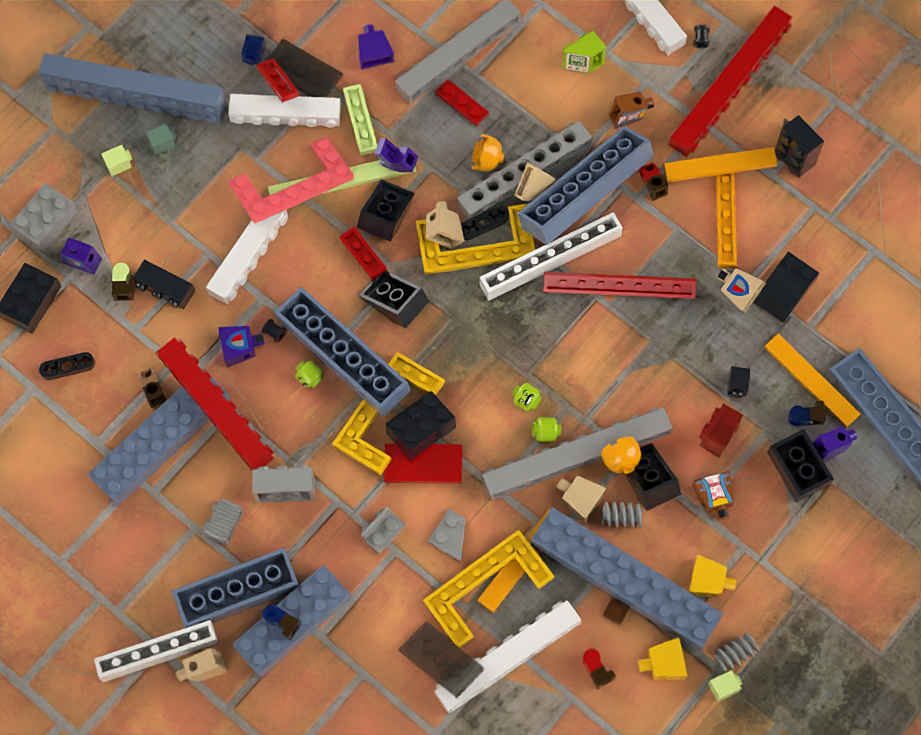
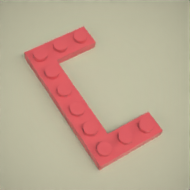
(260, 209)

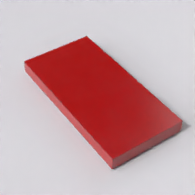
(435, 465)

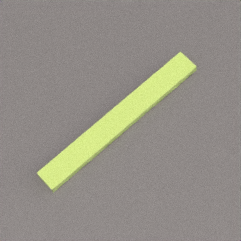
(362, 173)

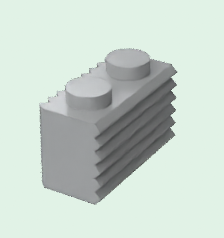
(223, 521)

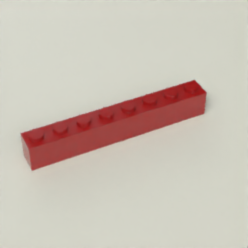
(214, 405)

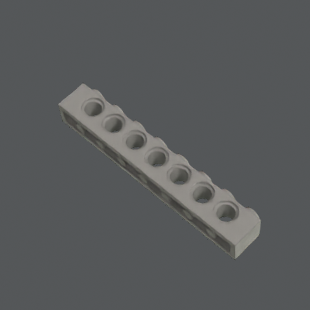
(505, 189)

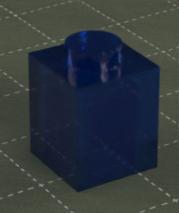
(253, 49)

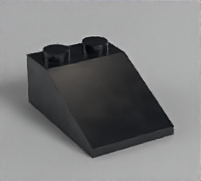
(385, 210)
(786, 287)
(395, 298)
(653, 479)

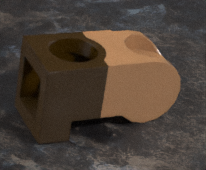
(152, 387)

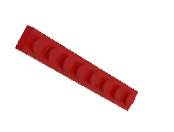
(619, 285)

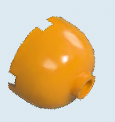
(487, 154)
(622, 456)

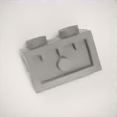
(382, 530)

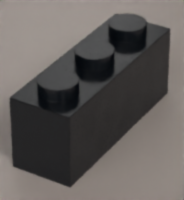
(163, 284)

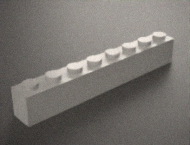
(458, 50)

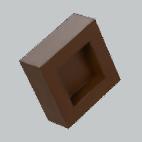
(616, 611)

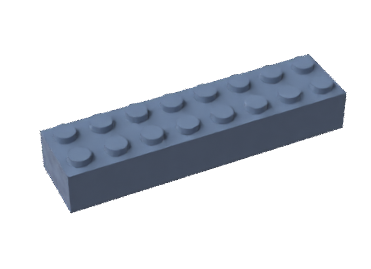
(585, 185)
(342, 351)
(150, 446)

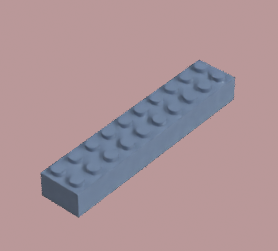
(132, 88)
(626, 579)

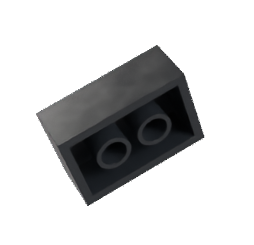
(798, 146)
(28, 297)
(420, 425)
(800, 465)

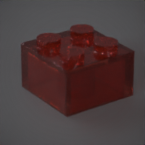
(720, 430)

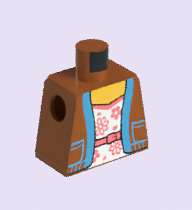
(629, 109)
(715, 493)

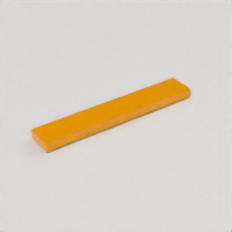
(720, 164)
(726, 221)
(812, 380)
(506, 578)

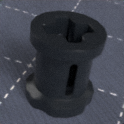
(701, 36)
(274, 330)

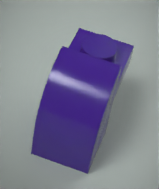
(395, 158)

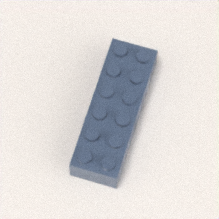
(236, 589)
(310, 603)

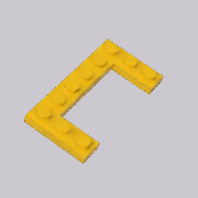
(439, 262)
(349, 438)
(512, 548)

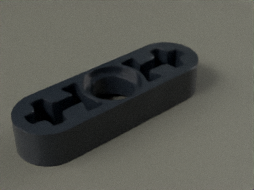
(486, 215)
(54, 374)

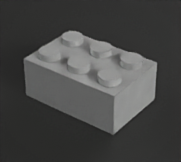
(43, 217)
(284, 484)

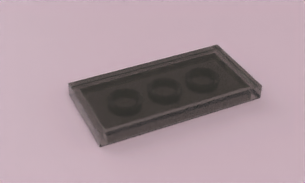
(305, 70)
(441, 659)

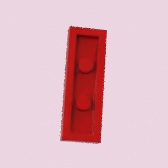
(277, 80)
(462, 102)
(362, 253)

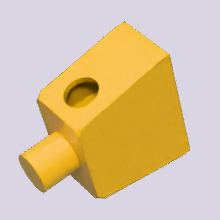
(710, 579)
(665, 661)

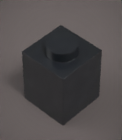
(738, 381)

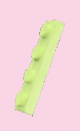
(360, 119)

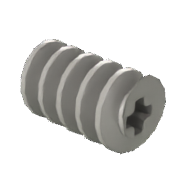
(622, 514)
(735, 652)

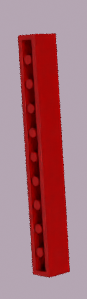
(730, 81)

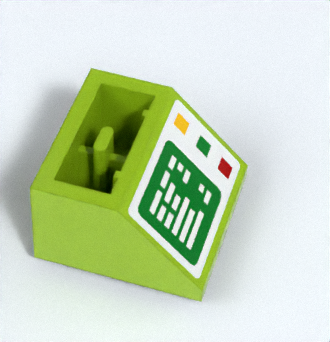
(585, 54)

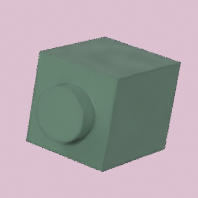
(161, 138)

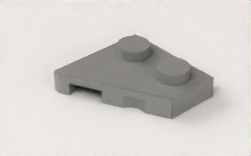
(449, 535)

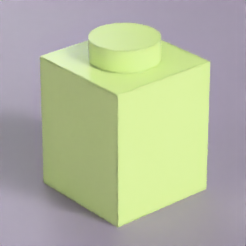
(117, 160)
(725, 685)

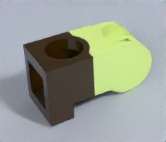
(120, 283)

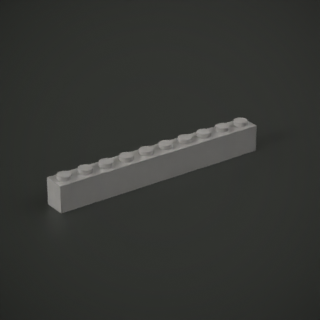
(573, 454)

